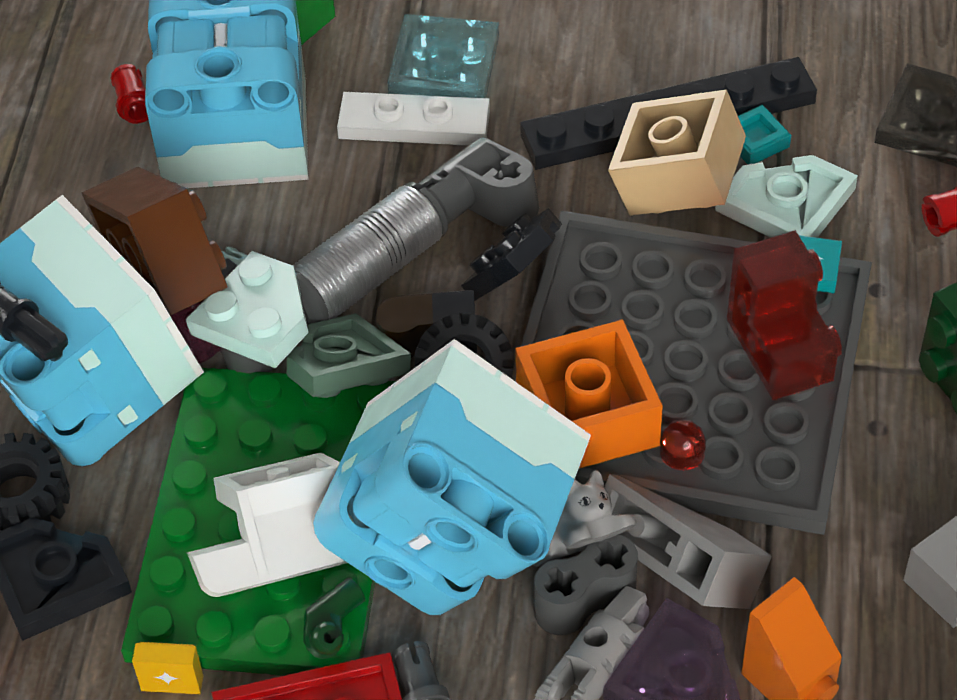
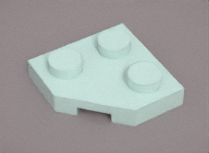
(788, 196)
(257, 312)

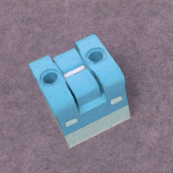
(227, 92)
(121, 341)
(450, 481)

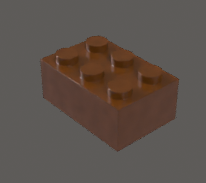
(159, 235)

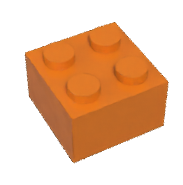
(597, 385)

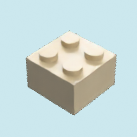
(678, 153)

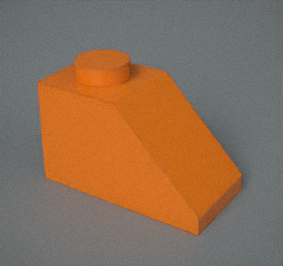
(790, 648)

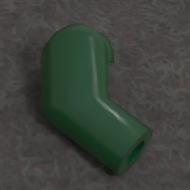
(324, 618)

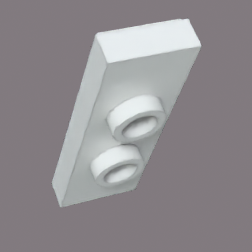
(413, 118)

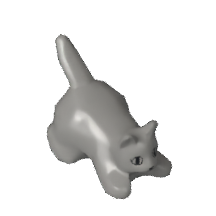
(586, 520)

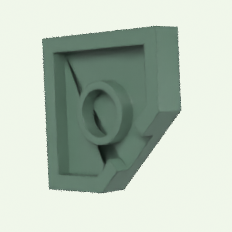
(345, 355)

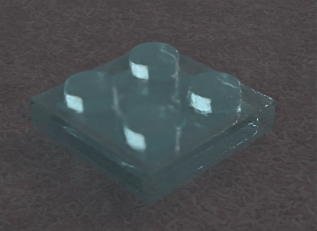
(443, 57)

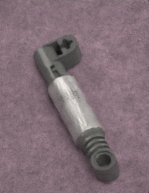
(404, 225)

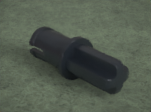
(24, 324)

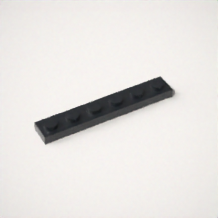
(598, 127)

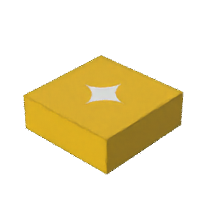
(168, 667)

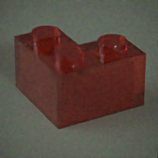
(777, 315)

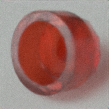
(677, 445)

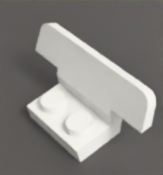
(275, 524)

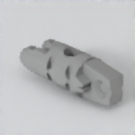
(598, 649)

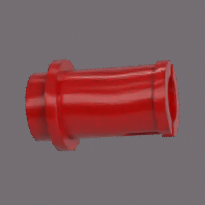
(130, 93)

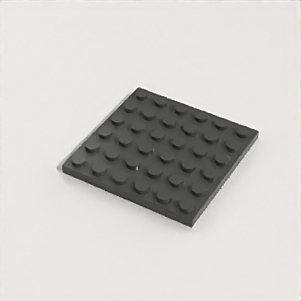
(672, 290)

